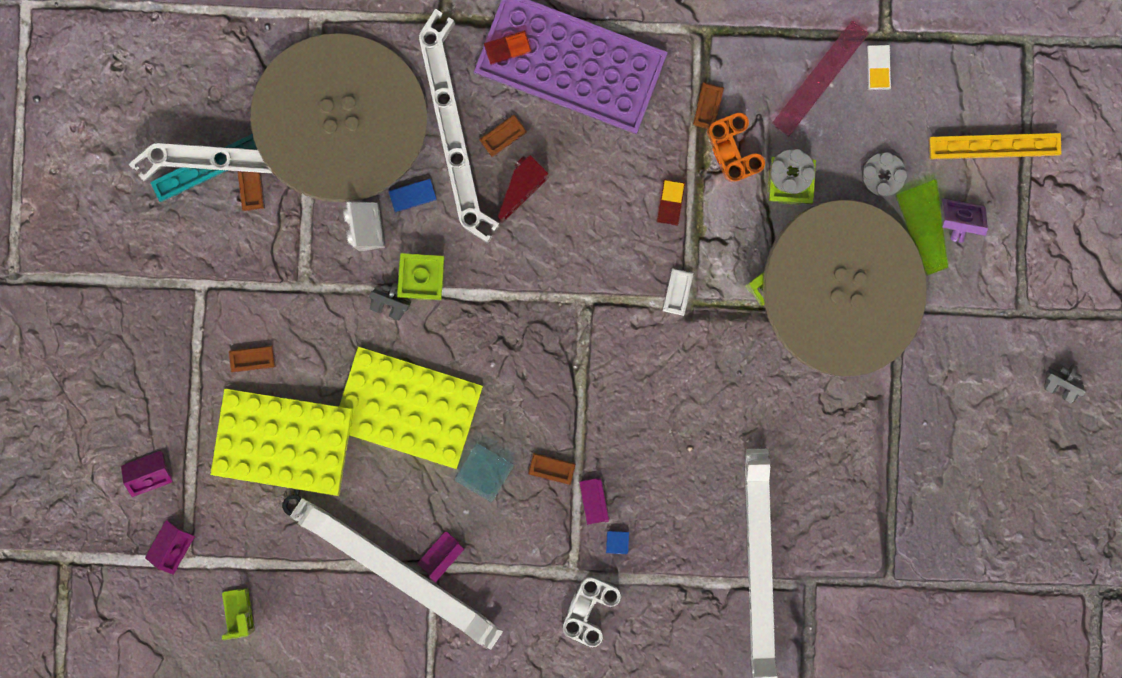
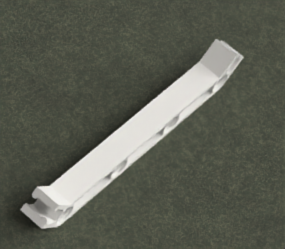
(450, 126)
(202, 158)
(760, 563)
(397, 573)

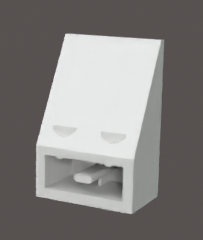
(365, 225)

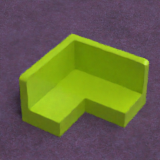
(238, 613)

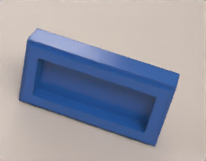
(412, 195)

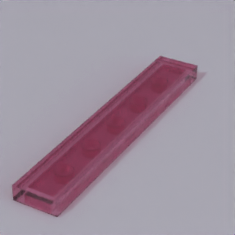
(820, 78)

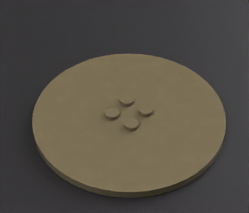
(338, 117)
(844, 288)

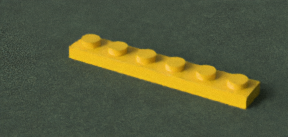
(995, 146)

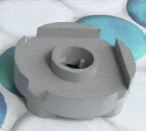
(885, 162)
(787, 183)

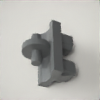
(380, 298)
(1057, 379)

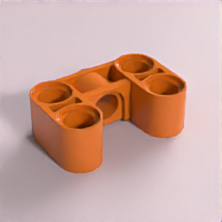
(727, 151)

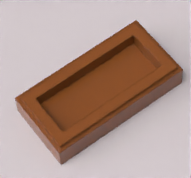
(708, 105)
(503, 136)
(251, 190)
(252, 359)
(552, 468)

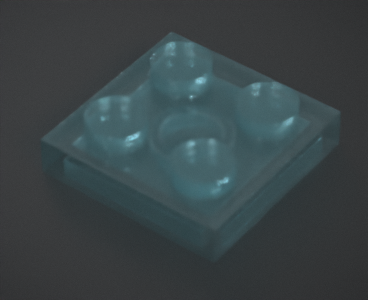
(484, 472)

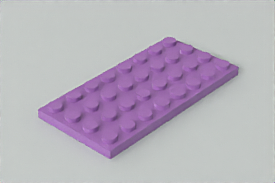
(575, 64)

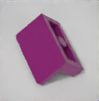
(145, 474)
(594, 501)
(169, 548)
(441, 556)

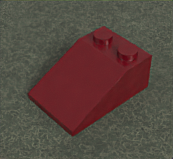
(524, 182)

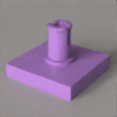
(963, 218)

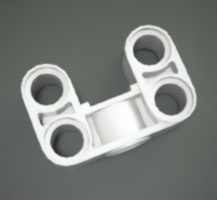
(581, 608)

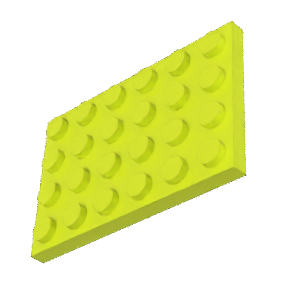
(409, 407)
(281, 442)

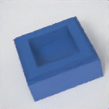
(617, 542)

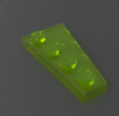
(923, 219)

